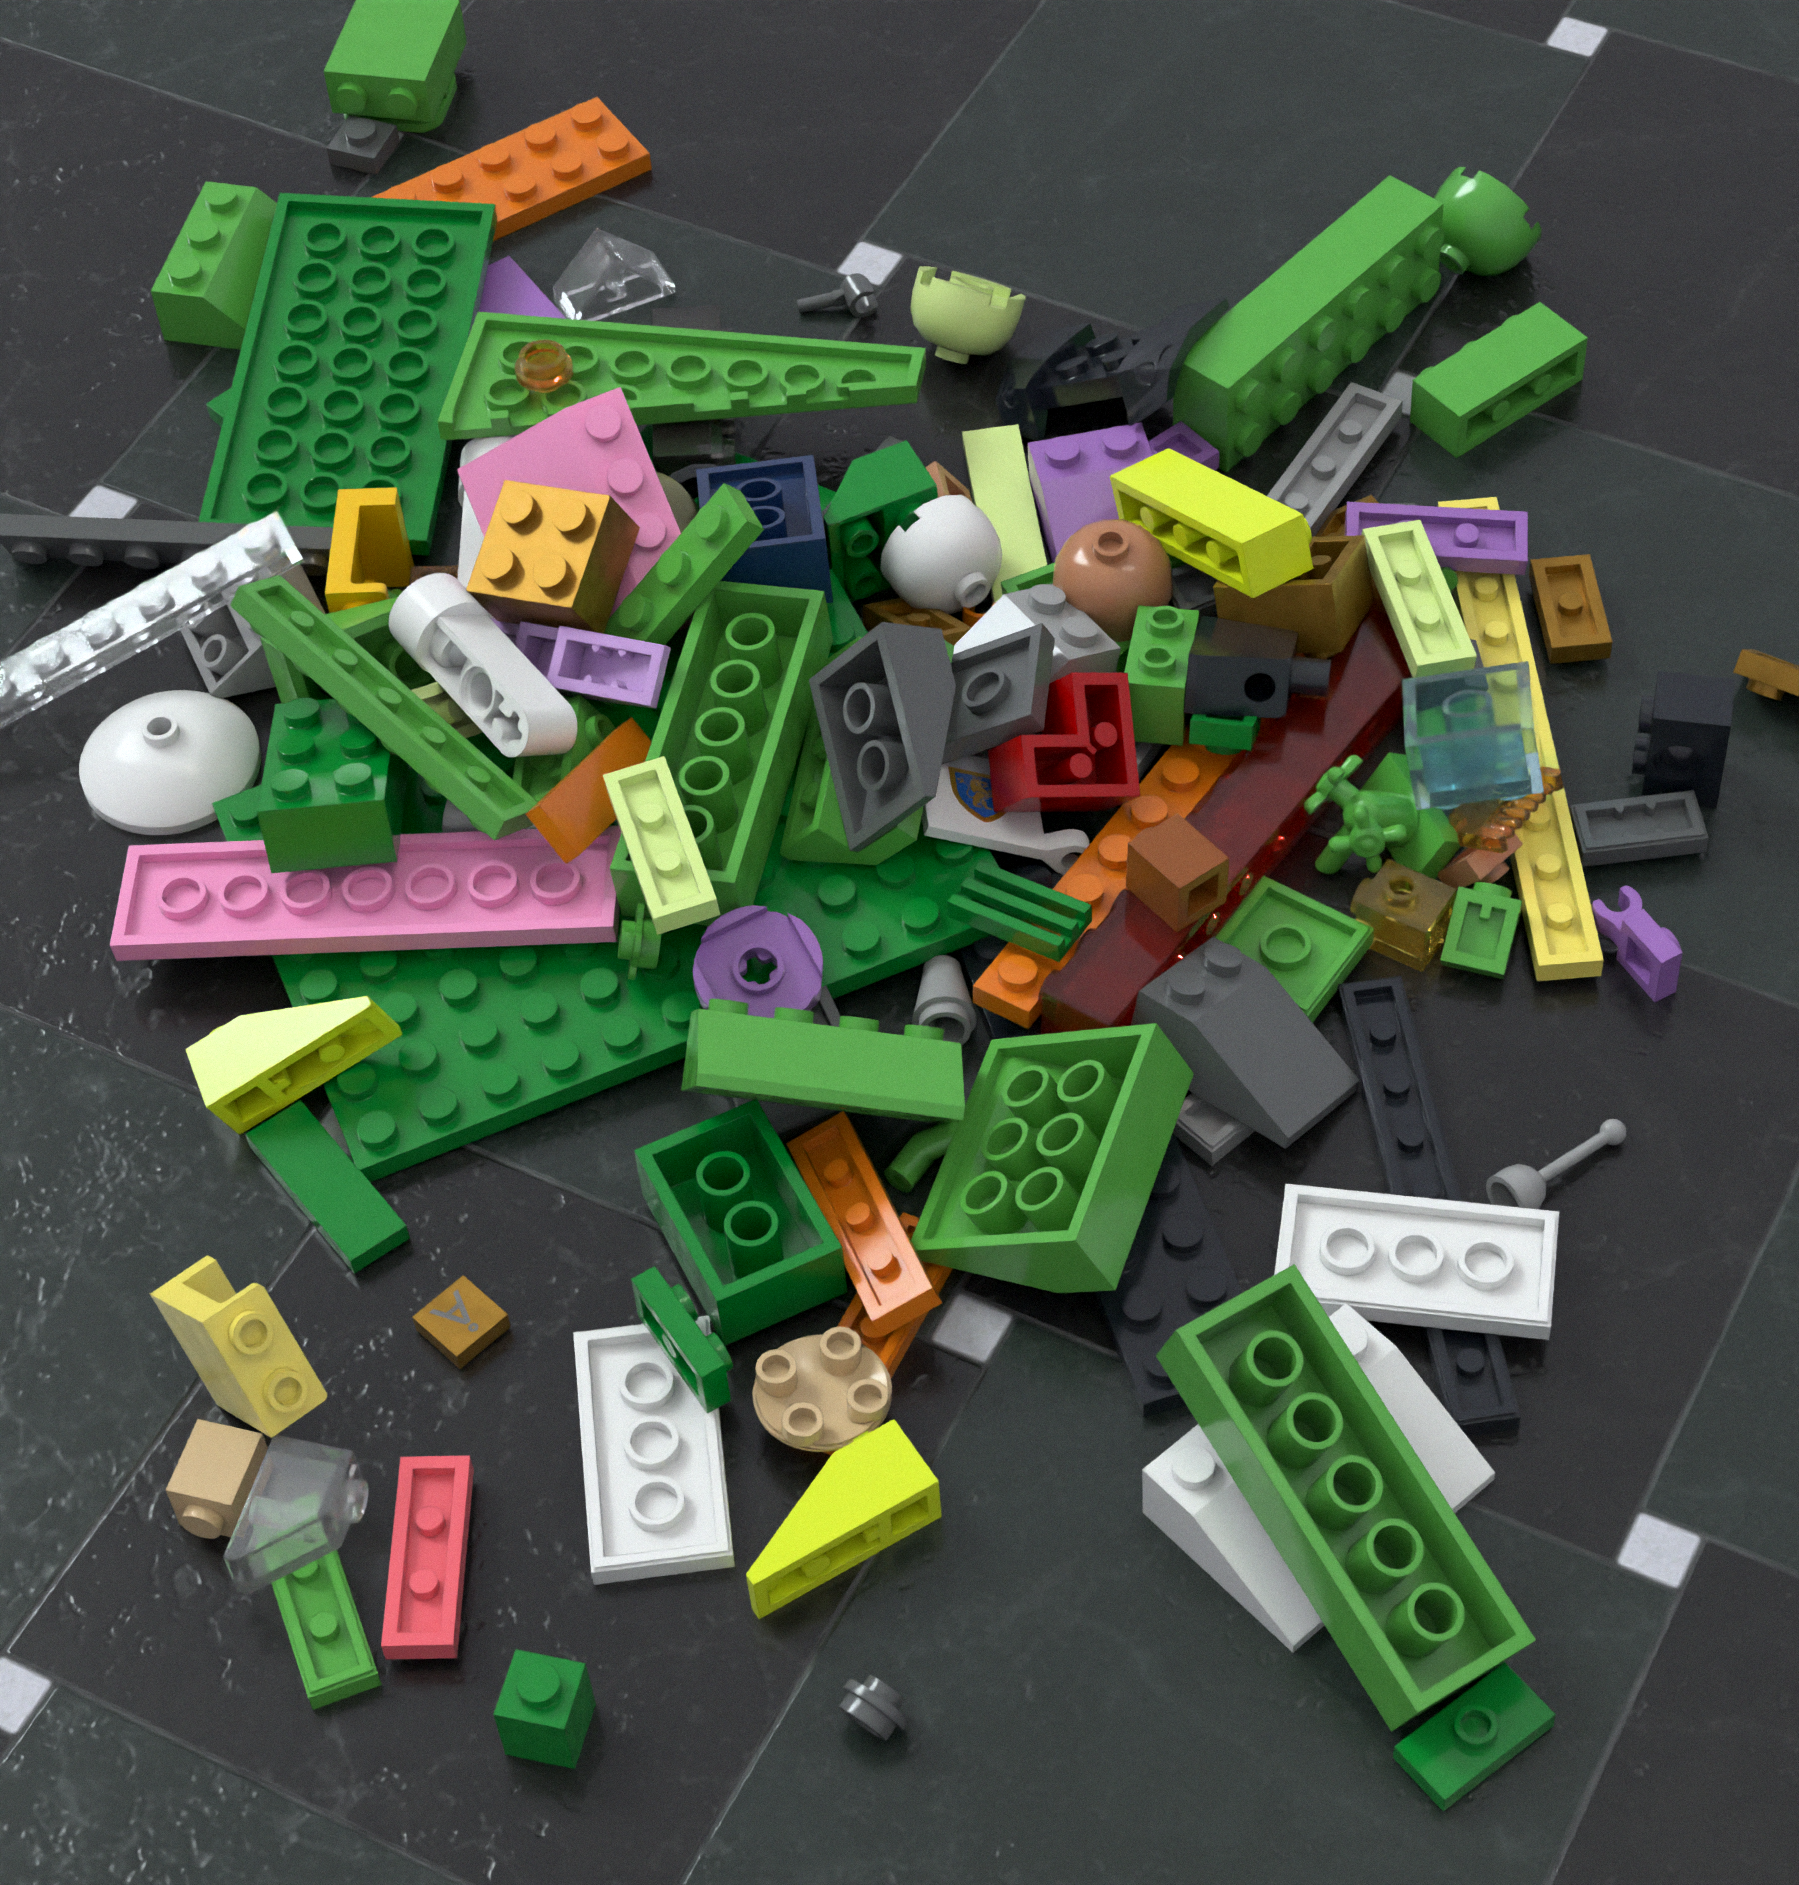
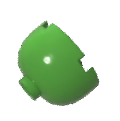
(1483, 225)

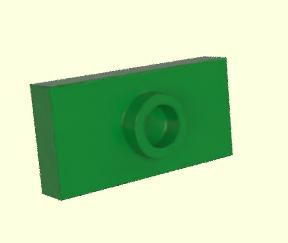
(1474, 1736)

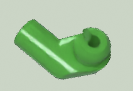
(919, 1155)

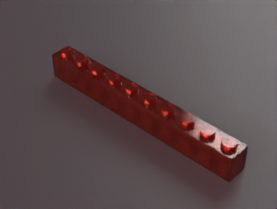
(1251, 818)

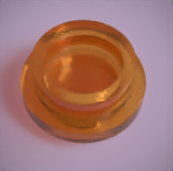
(543, 366)

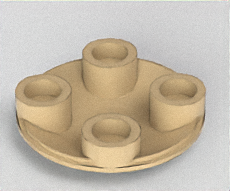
(821, 1390)

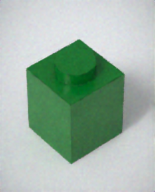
(545, 1708)

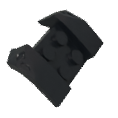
(1077, 368)

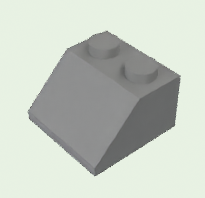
(1078, 640)

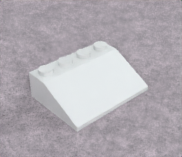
(1211, 1521)

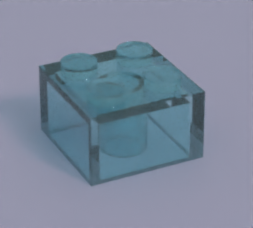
(1472, 736)

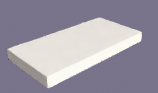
(1423, 1259)
(648, 1461)

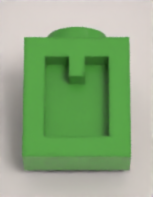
(1482, 930)

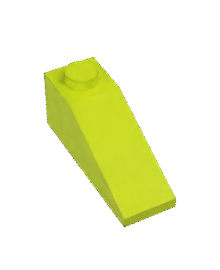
(282, 1054)
(852, 1510)

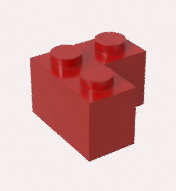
(1081, 757)

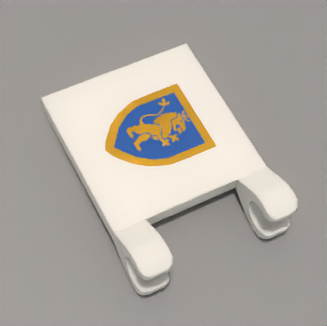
(966, 815)

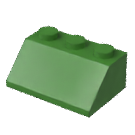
(214, 267)

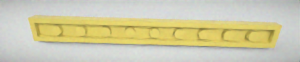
(1548, 863)

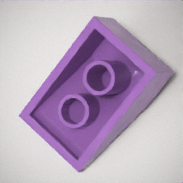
(1074, 481)

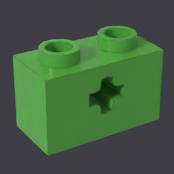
(1159, 672)

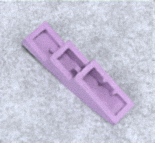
(593, 662)

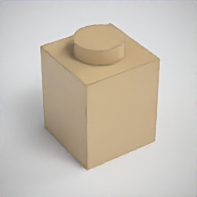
(215, 1478)

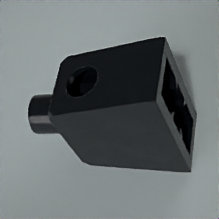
(1249, 670)

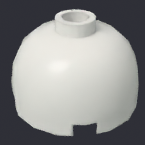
(944, 556)

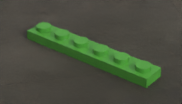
(385, 706)

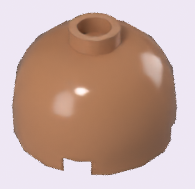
(1111, 571)

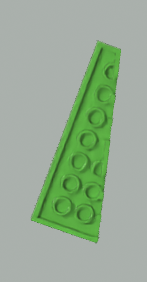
(669, 374)

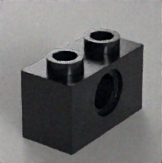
(1686, 735)

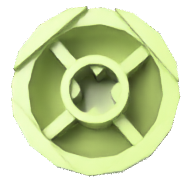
(963, 314)

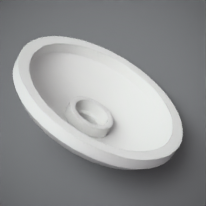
(167, 761)

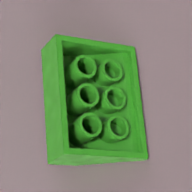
(1056, 1158)

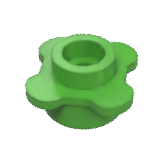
(639, 942)

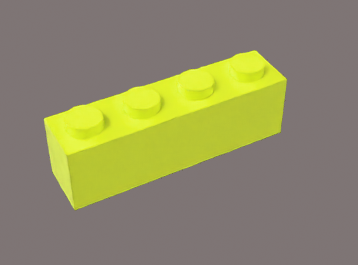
(1214, 522)

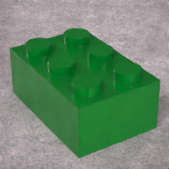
(328, 790)
(741, 1221)

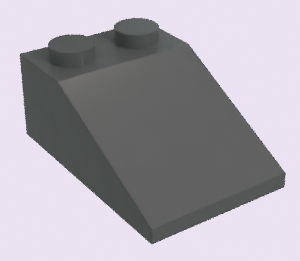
(885, 725)
(1246, 1042)

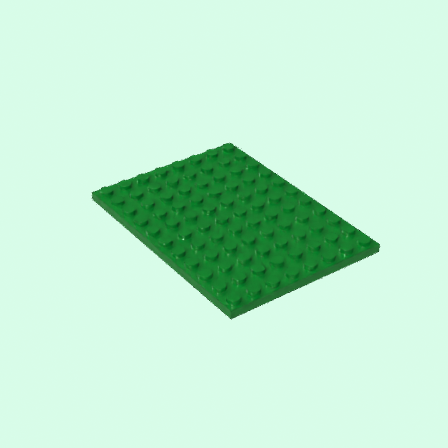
(544, 1025)

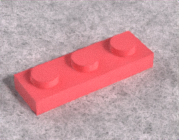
(428, 1558)

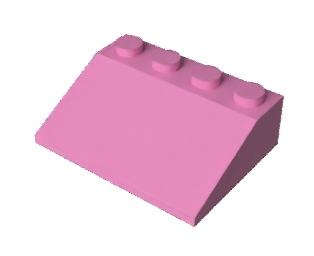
(591, 451)

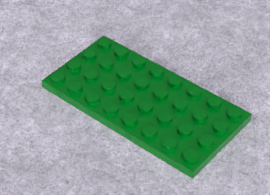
(350, 359)

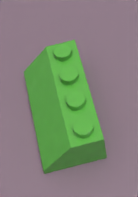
(824, 1065)

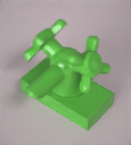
(1381, 817)

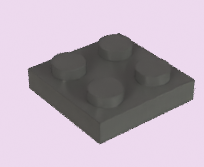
(999, 691)

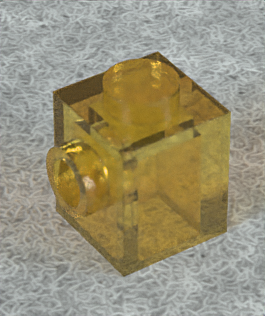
(1406, 912)

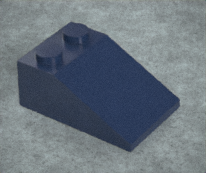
(788, 505)

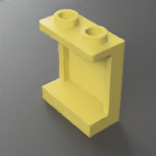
(240, 1347)

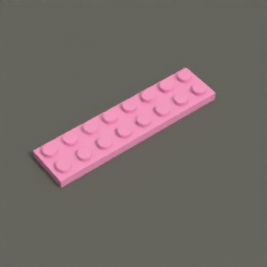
(436, 896)

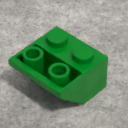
(868, 506)

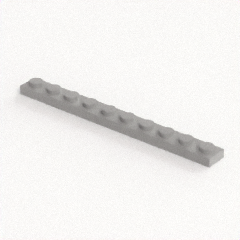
(1325, 471)

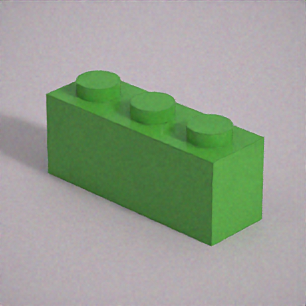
(1497, 379)

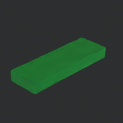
(327, 1186)

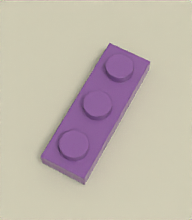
(1459, 536)

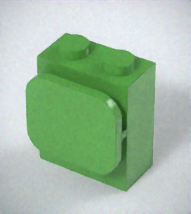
(397, 62)

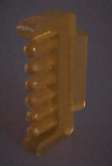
(1491, 822)

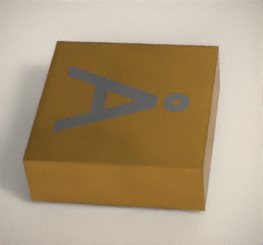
(461, 1322)

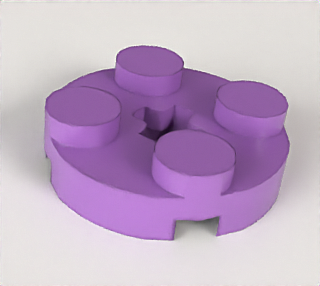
(769, 938)

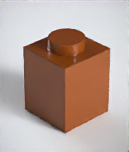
(1177, 872)

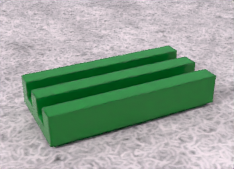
(1025, 904)

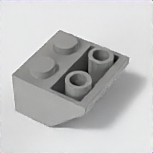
(230, 650)

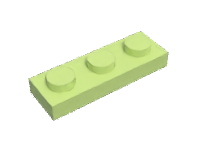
(1418, 599)
(661, 845)

